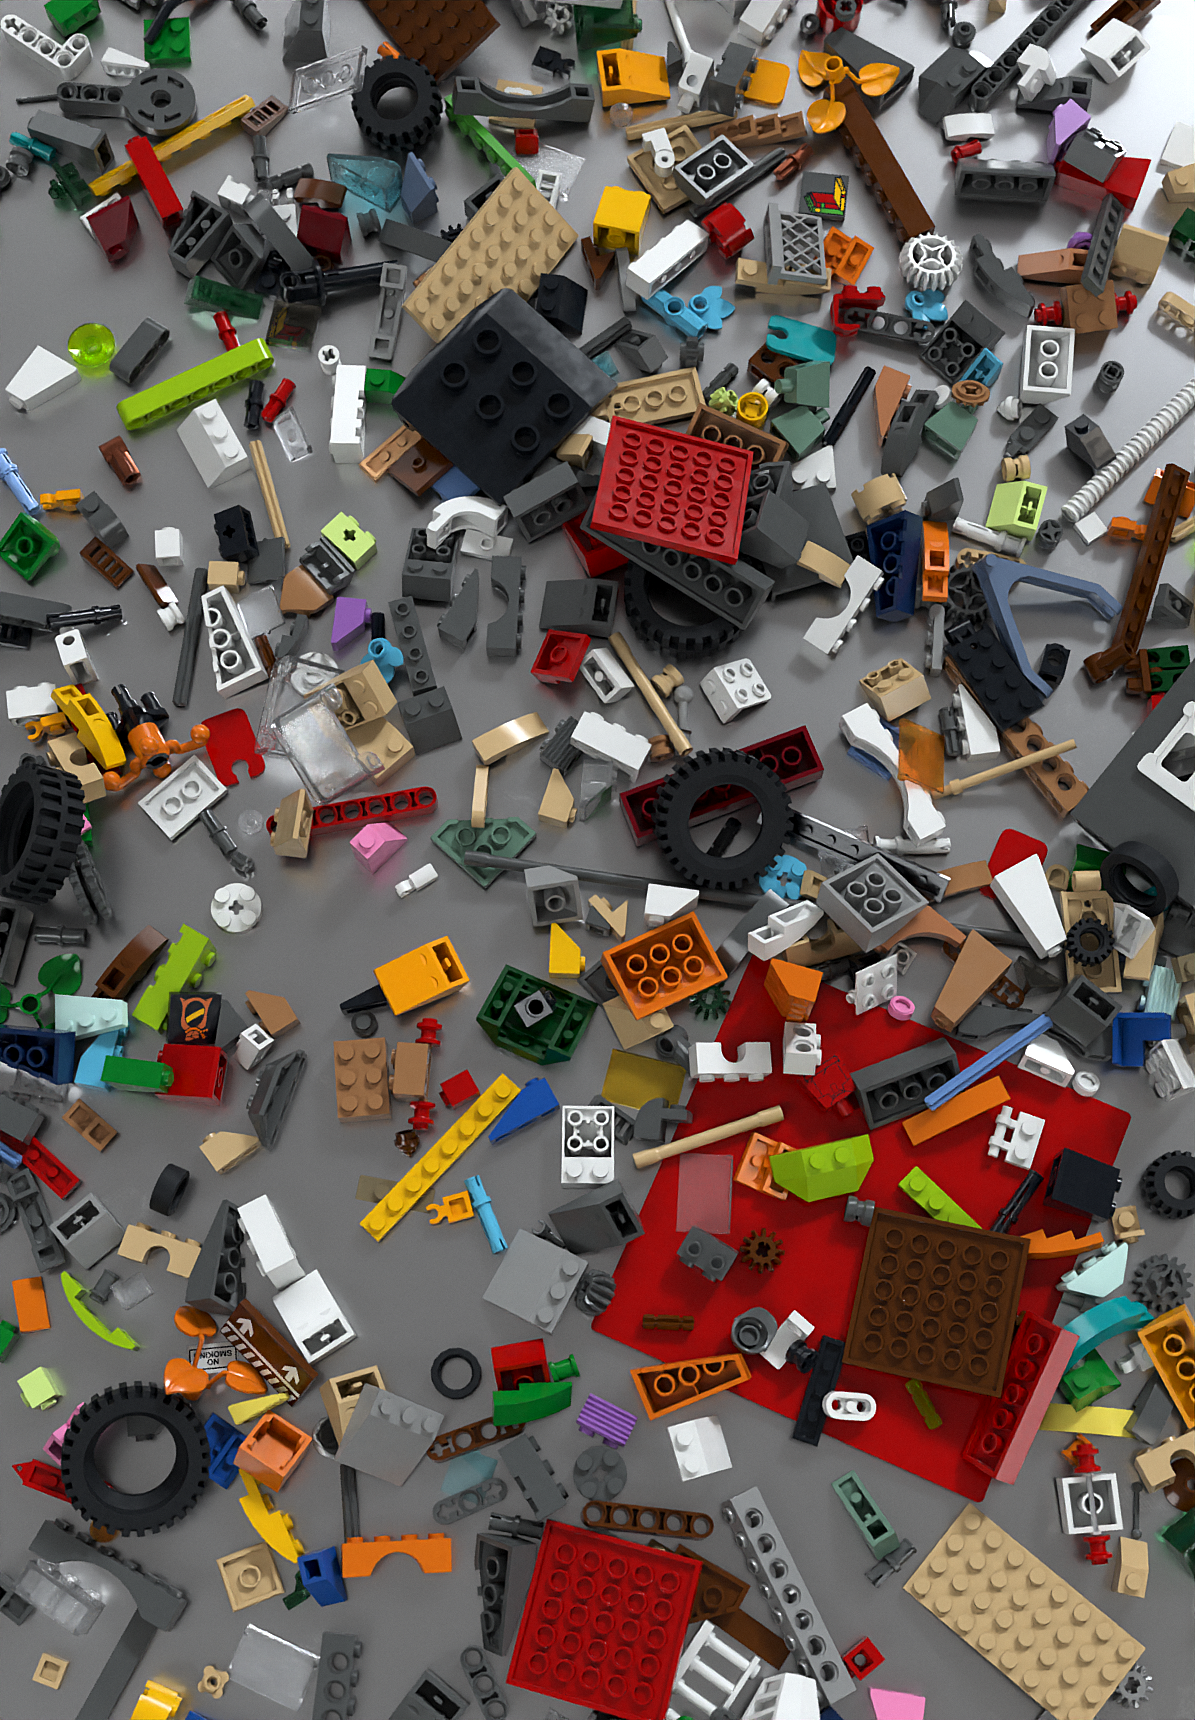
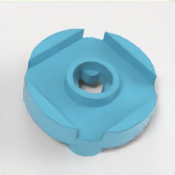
(788, 866)

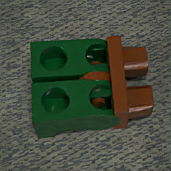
(1156, 669)

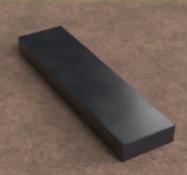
(821, 1382)

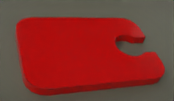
(230, 742)
(1011, 850)

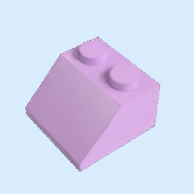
(1066, 123)

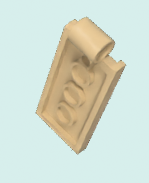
(654, 398)
(1087, 889)

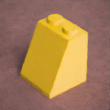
(621, 219)

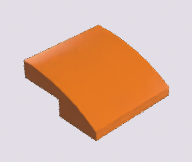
(845, 256)
(755, 1166)

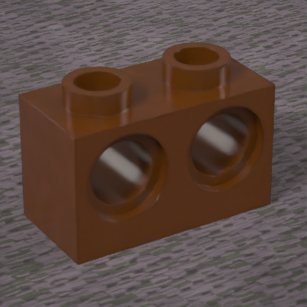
(769, 371)

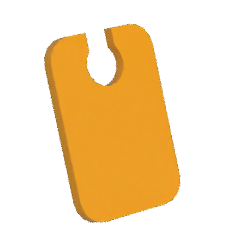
(768, 83)

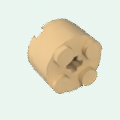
(879, 498)

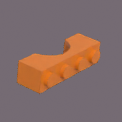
(431, 1554)

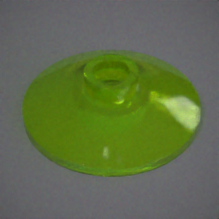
(88, 336)

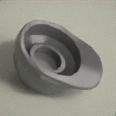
(753, 1331)

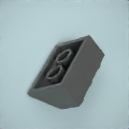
(547, 501)

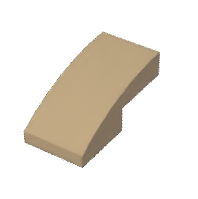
(823, 562)

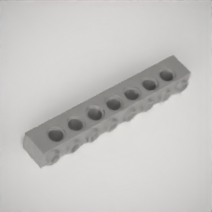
(800, 1604)

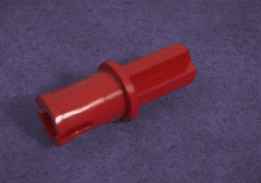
(226, 331)
(277, 400)

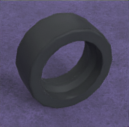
(169, 1189)
(436, 1373)

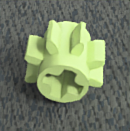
(724, 401)

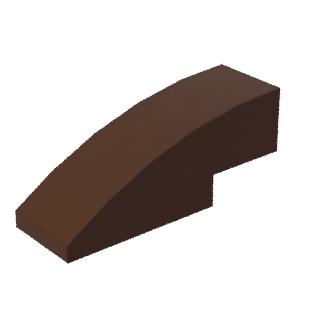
(1125, 11)

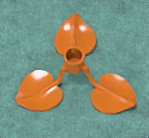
(190, 1380)

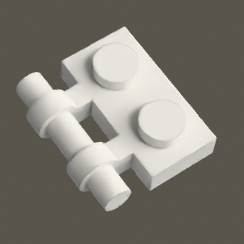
(1024, 1138)

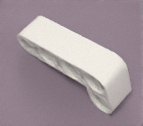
(20, 34)

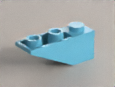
(92, 1061)

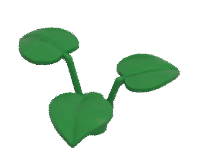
(59, 974)

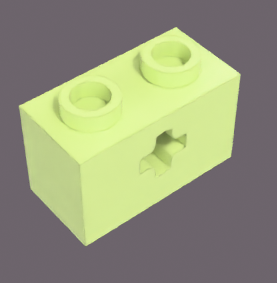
(356, 551)

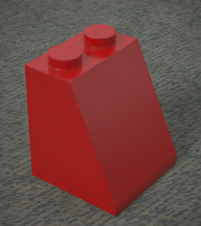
(197, 1073)

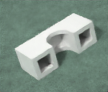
(708, 1062)

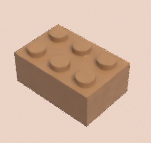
(362, 1080)

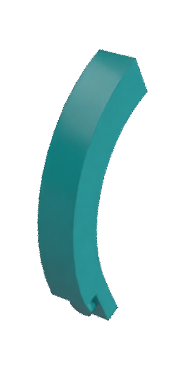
(1104, 1323)

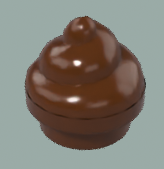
(407, 1141)

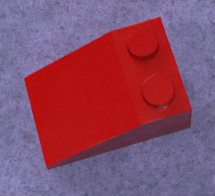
(593, 554)

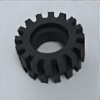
(1078, 952)

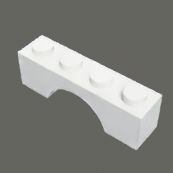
(862, 579)

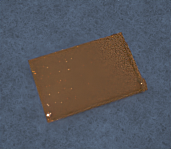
(921, 756)

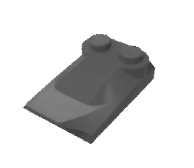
(711, 170)

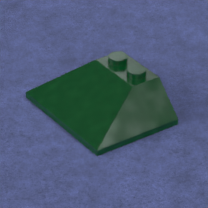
(545, 1041)

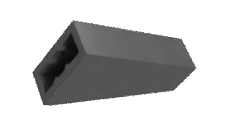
(858, 52)
(73, 140)

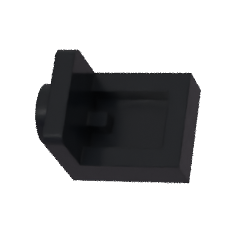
(861, 962)

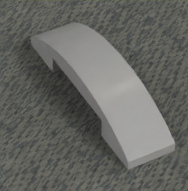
(388, 312)

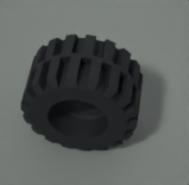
(1156, 1188)

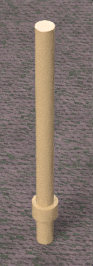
(957, 786)

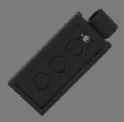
(991, 674)

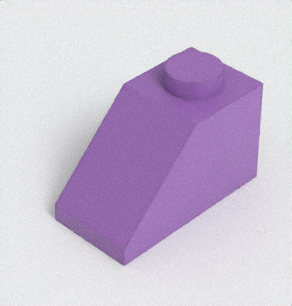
(349, 621)

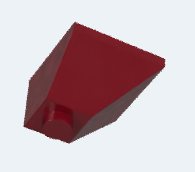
(114, 228)

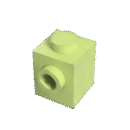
(39, 1389)

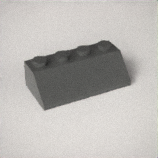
(1004, 179)
(903, 1081)

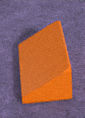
(31, 1304)

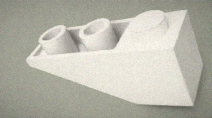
(978, 731)

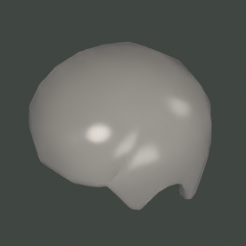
(324, 1438)

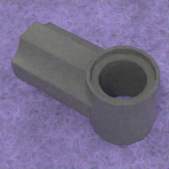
(675, 1044)

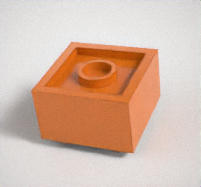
(272, 1450)

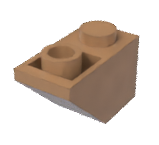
(274, 1011)

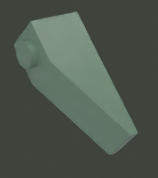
(866, 1515)

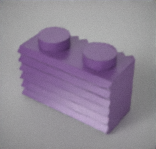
(606, 1420)

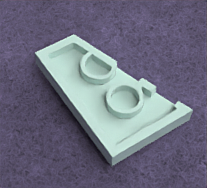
(89, 1015)

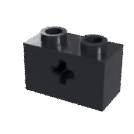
(236, 534)

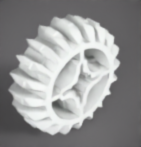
(930, 267)

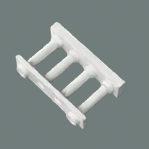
(690, 1660)

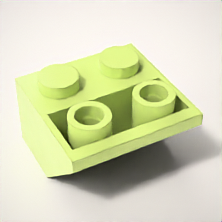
(1017, 508)

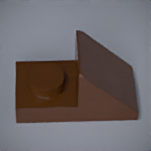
(598, 265)

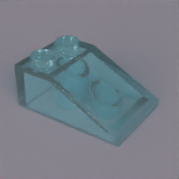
(368, 178)

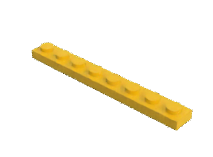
(179, 141)
(440, 1157)

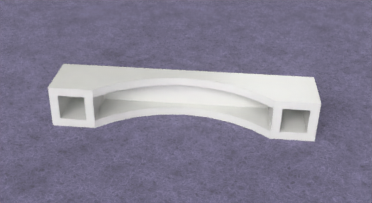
(865, 732)

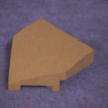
(303, 593)

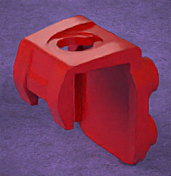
(850, 298)

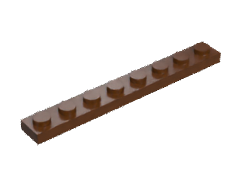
(1152, 556)

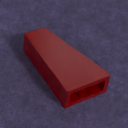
(154, 181)
(1123, 183)

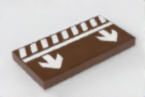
(268, 1352)

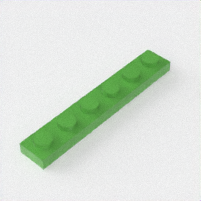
(484, 140)

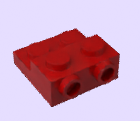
(560, 656)

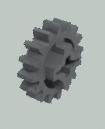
(1173, 1287)

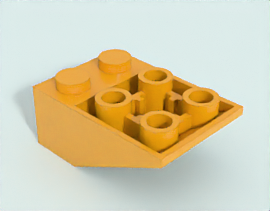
(631, 77)
(421, 976)

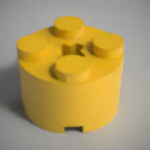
(156, 1703)

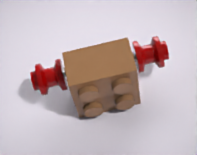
(1084, 310)
(412, 1073)

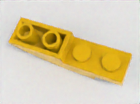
(93, 725)
(273, 1527)

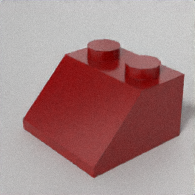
(520, 1364)

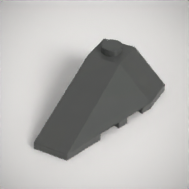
(772, 477)
(216, 1276)
(505, 1575)

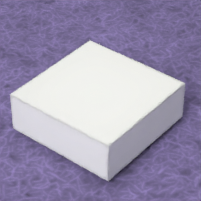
(1090, 528)

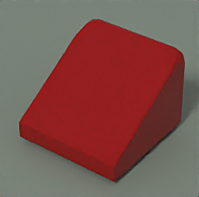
(526, 141)

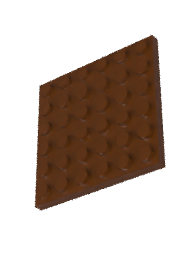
(937, 1302)

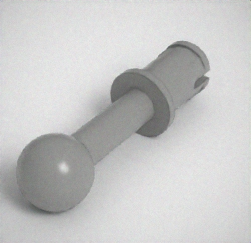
(683, 696)

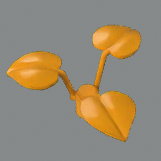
(819, 66)

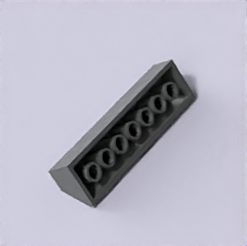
(725, 588)

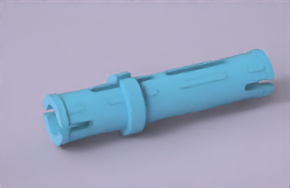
(482, 1205)

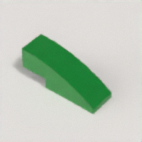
(530, 1402)

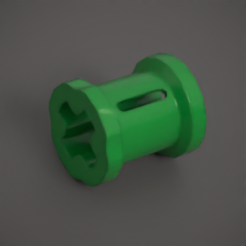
(564, 1369)

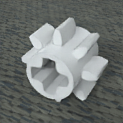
(552, 20)

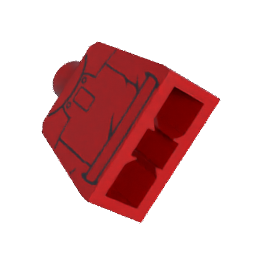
(830, 1085)

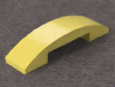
(1087, 1420)

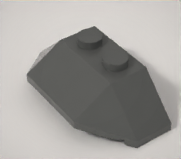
(949, 82)
(273, 1095)

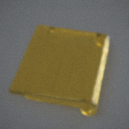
(638, 1079)

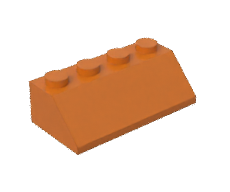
(792, 989)

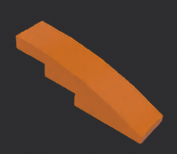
(956, 1110)
(1061, 1244)

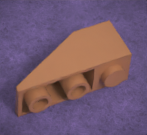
(1053, 265)
(887, 396)

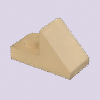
(616, 919)

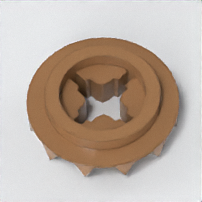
(970, 393)

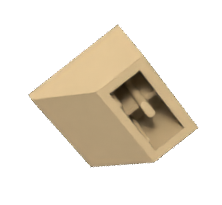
(895, 689)

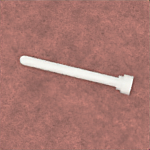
(679, 30)

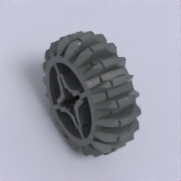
(958, 595)

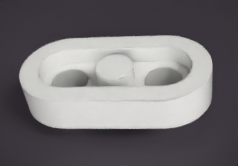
(847, 1406)

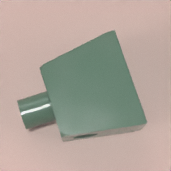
(806, 384)
(951, 428)
(800, 430)

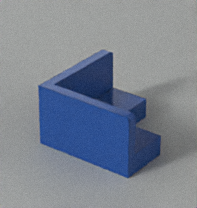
(1133, 1031)

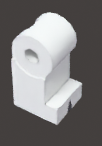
(661, 150)

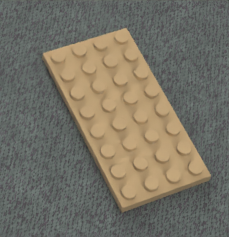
(500, 248)
(1024, 1618)

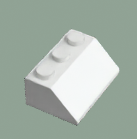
(1046, 364)
(213, 445)

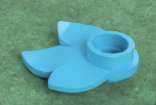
(929, 305)
(713, 307)
(386, 660)

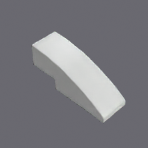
(783, 929)

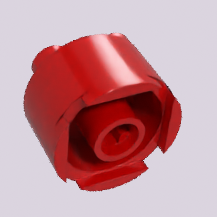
(827, 20)
(727, 230)

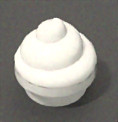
(1010, 408)

